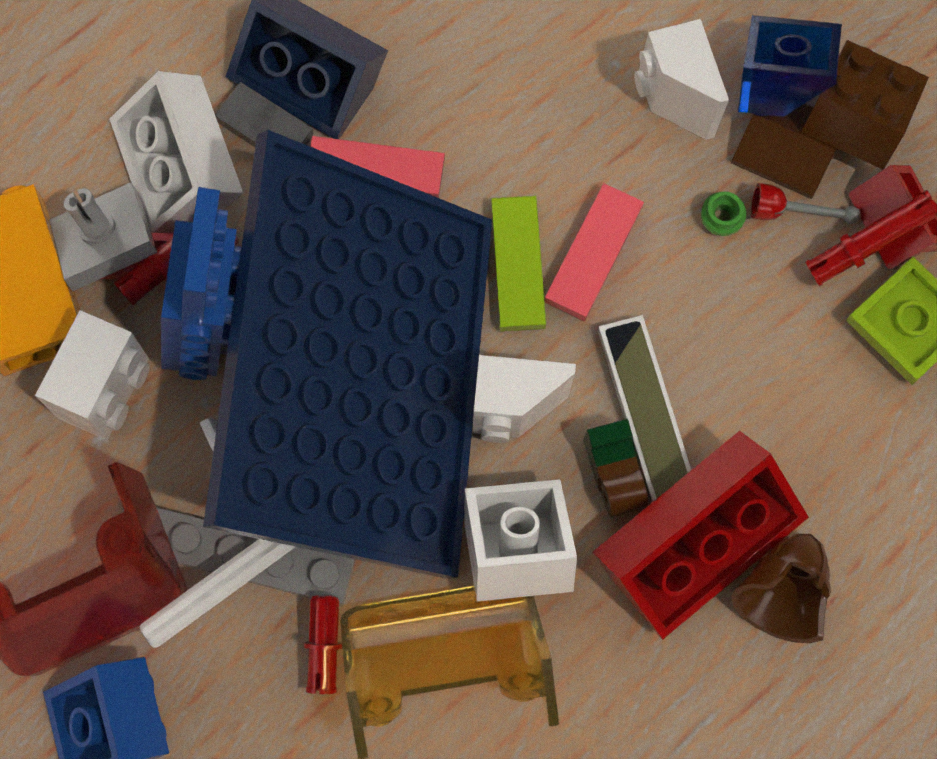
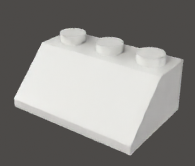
(173, 148)

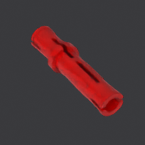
(872, 238)

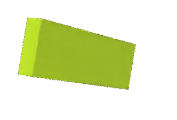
(518, 263)

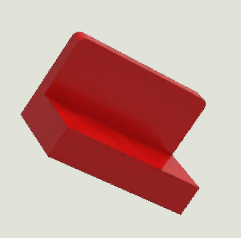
(883, 195)

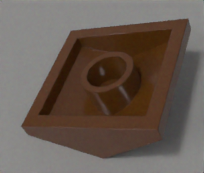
(782, 153)

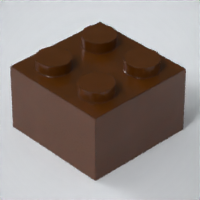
(867, 105)

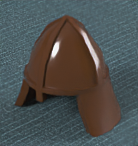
(788, 591)

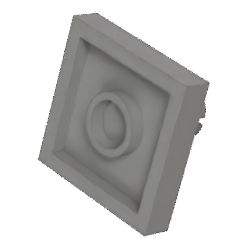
(101, 234)

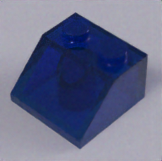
(787, 64)

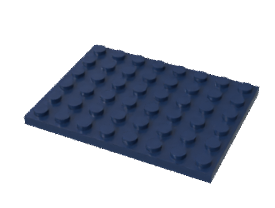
(350, 364)

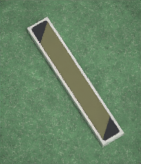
(645, 404)

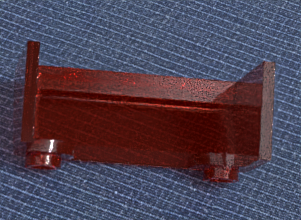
(103, 603)

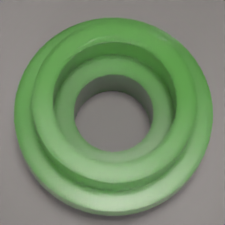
(723, 201)

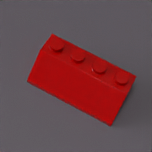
(702, 533)

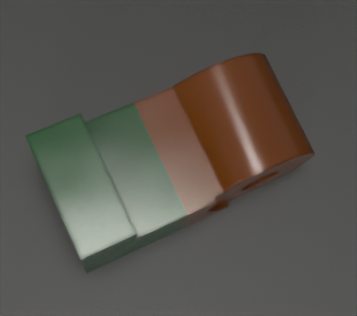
(616, 467)

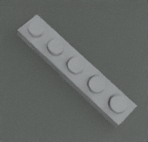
(297, 572)

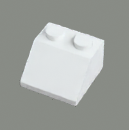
(682, 78)
(517, 395)

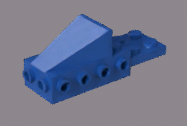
(199, 290)

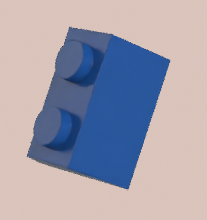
(107, 714)

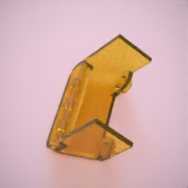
(441, 645)

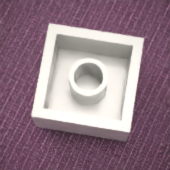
(94, 376)
(519, 540)

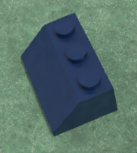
(305, 63)

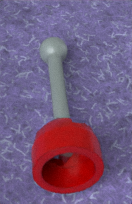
(770, 203)

